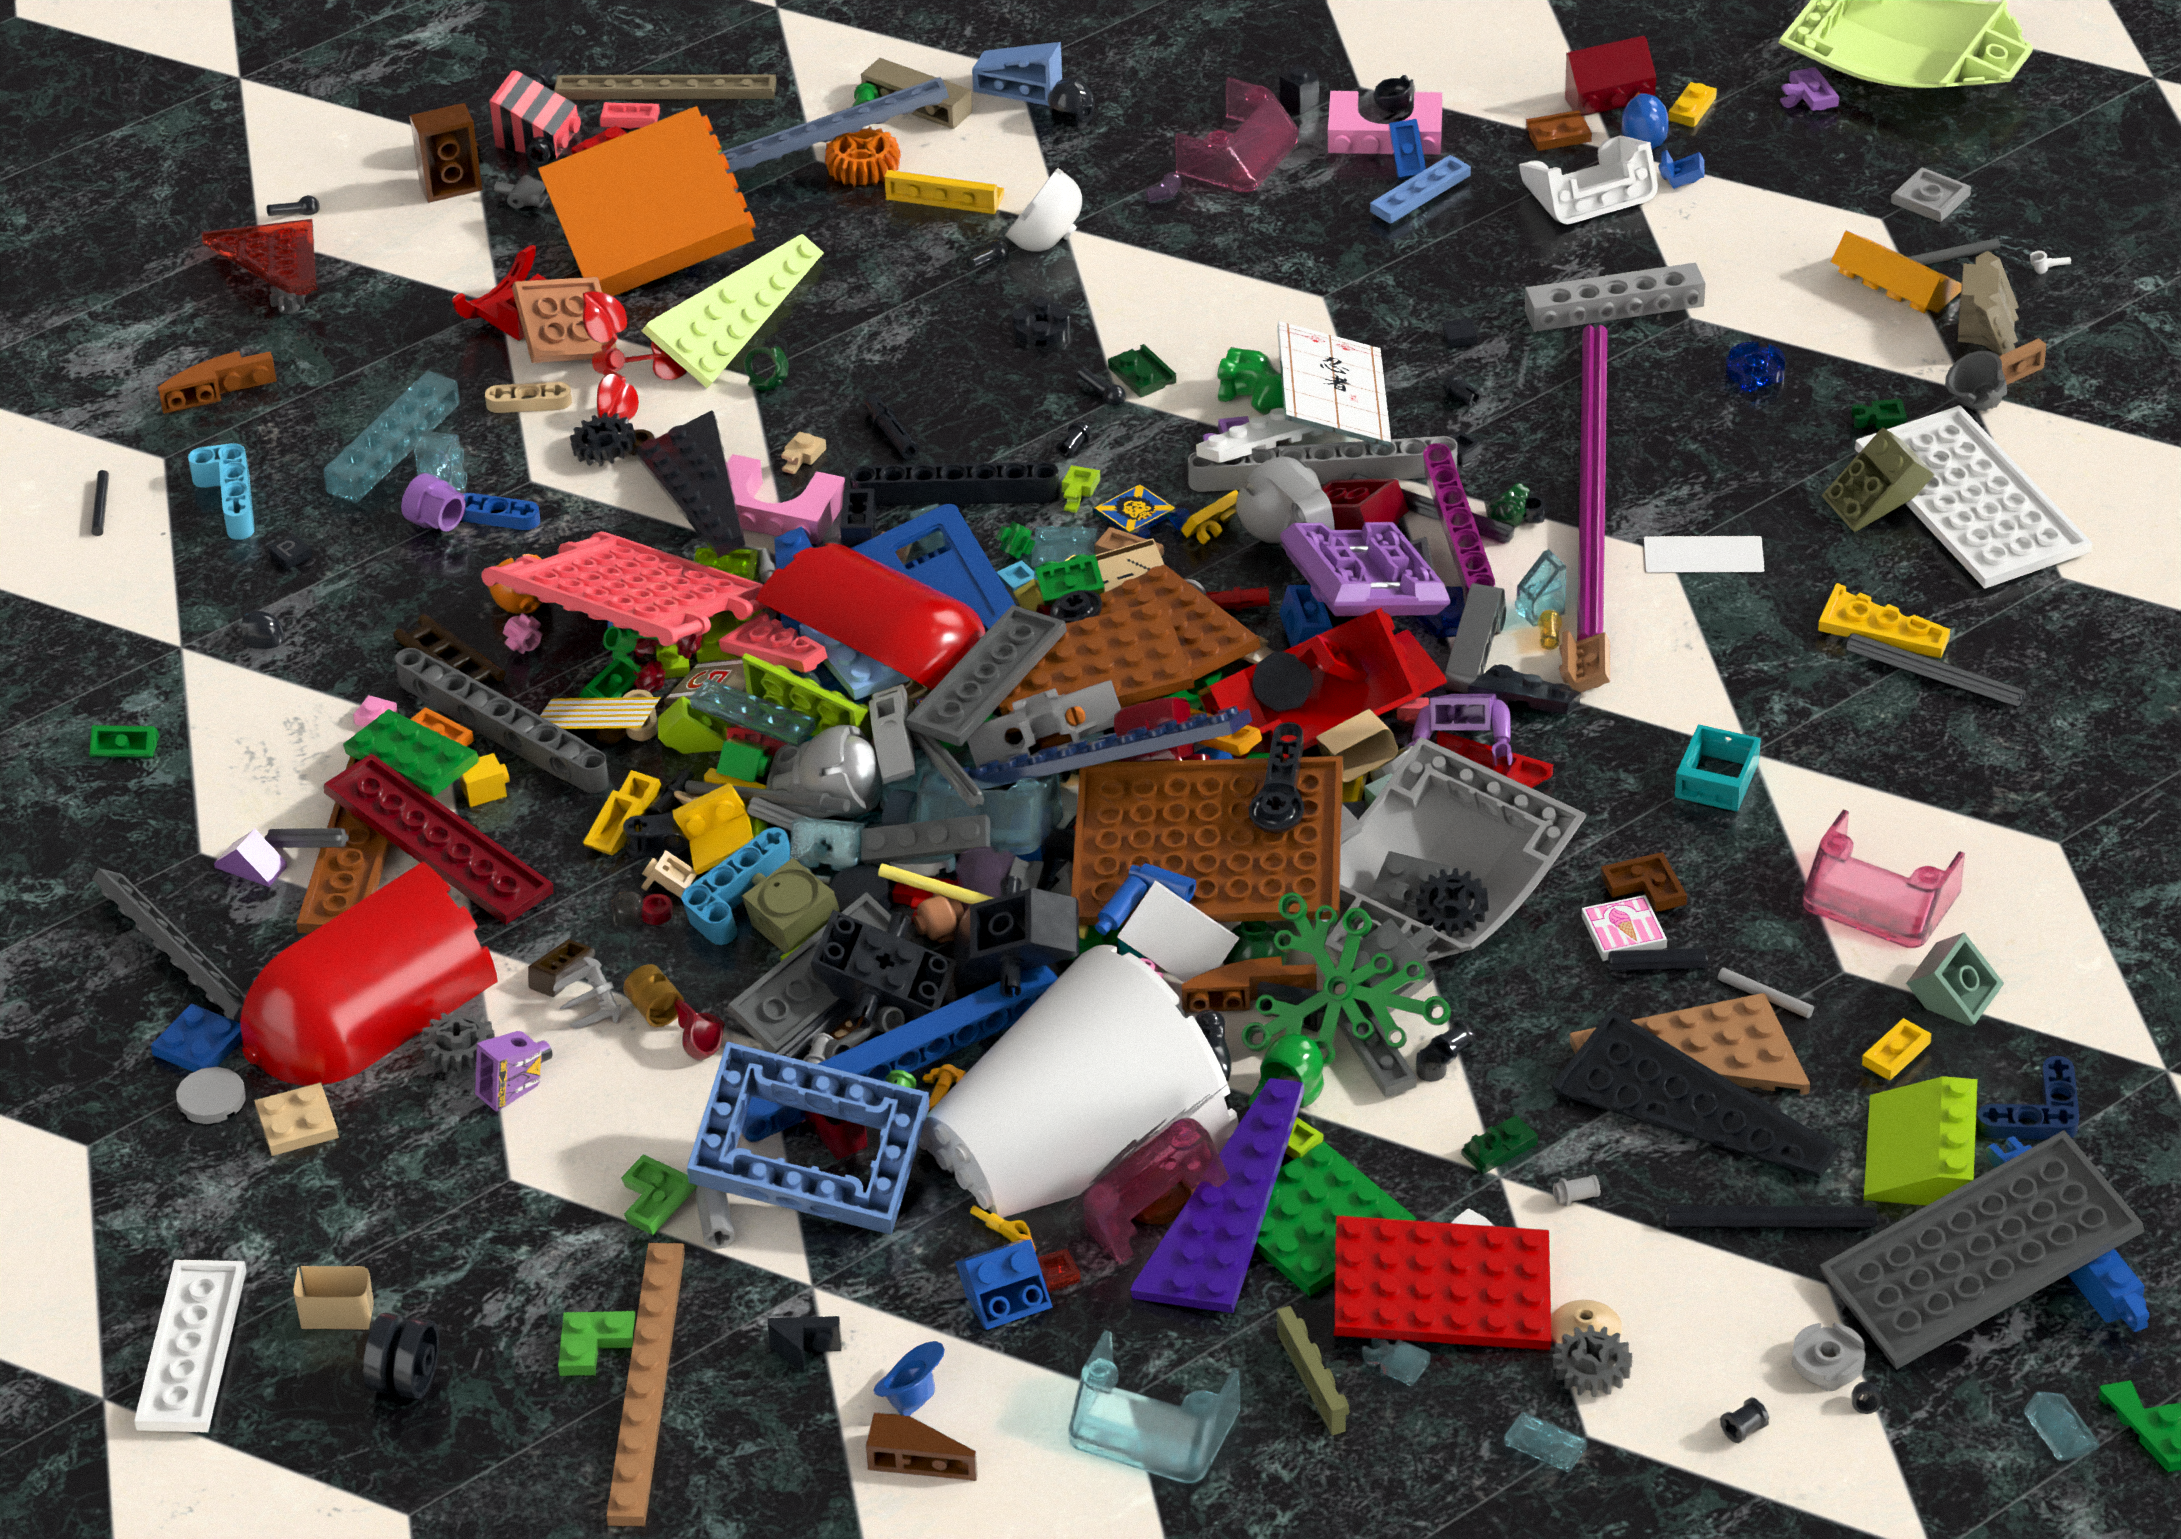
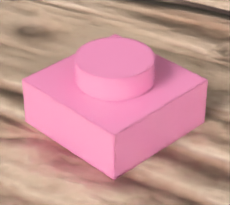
(371, 709)

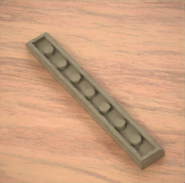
(666, 86)

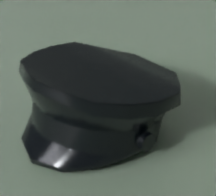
(1282, 682)
(858, 880)

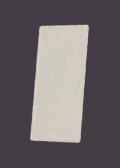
(1704, 554)

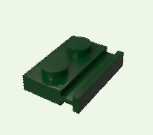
(1141, 370)

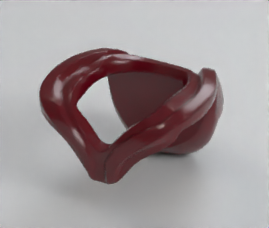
(700, 1035)

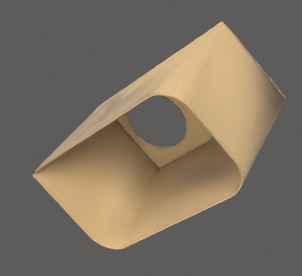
(1369, 741)
(334, 1297)

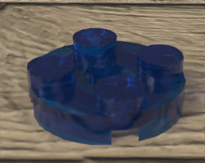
(1767, 367)

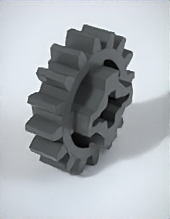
(455, 1040)
(1592, 1361)

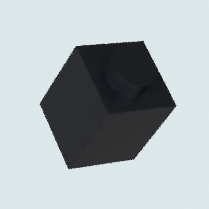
(1299, 89)

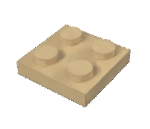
(296, 1119)

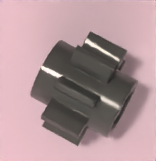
(286, 302)

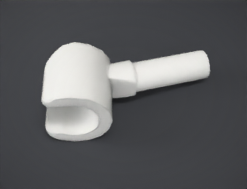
(2041, 263)

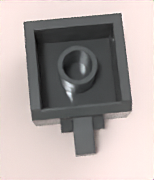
(1401, 950)

